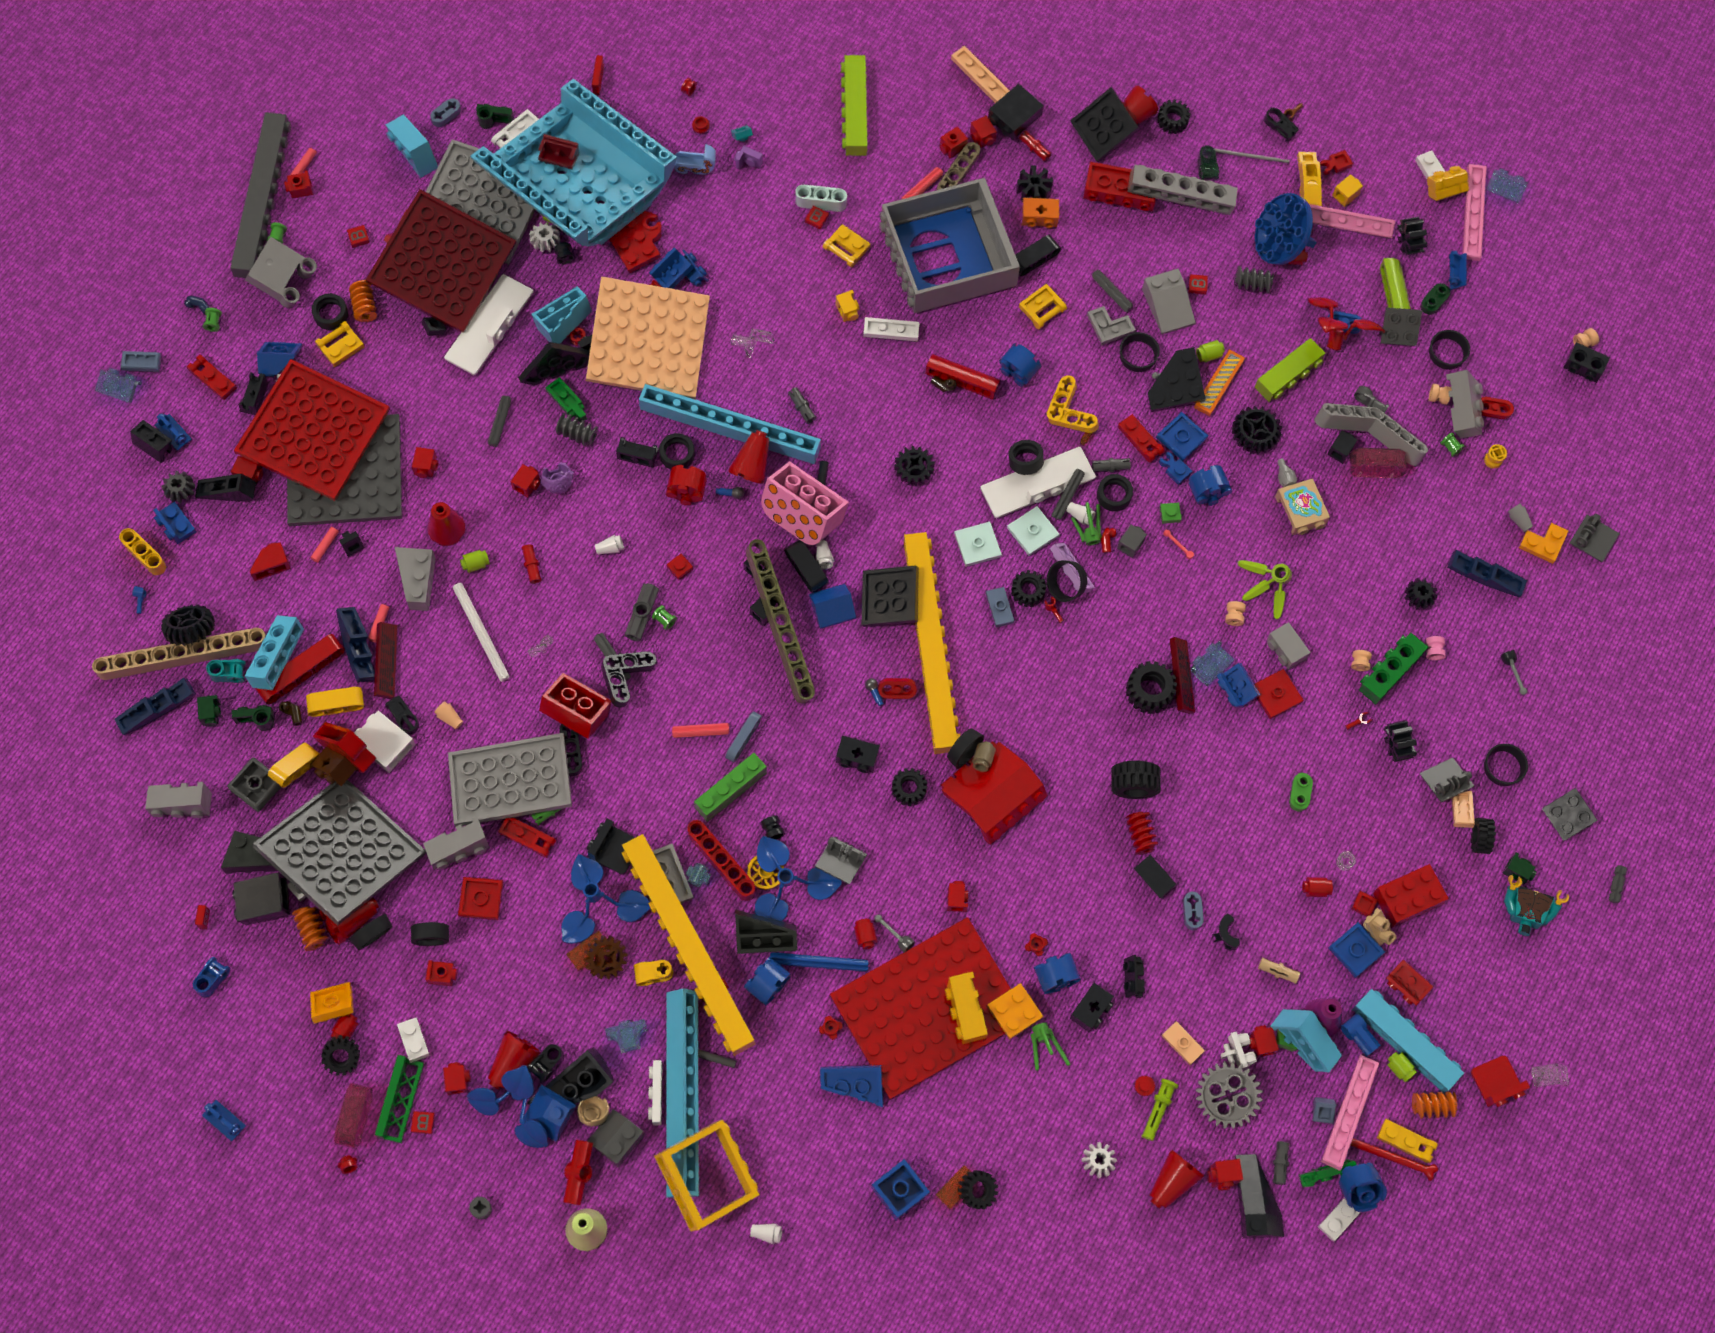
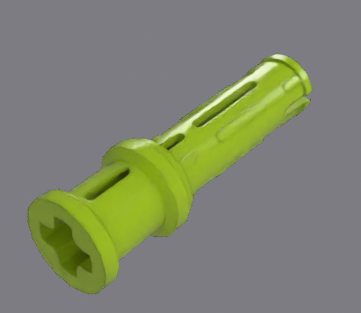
(1161, 1099)

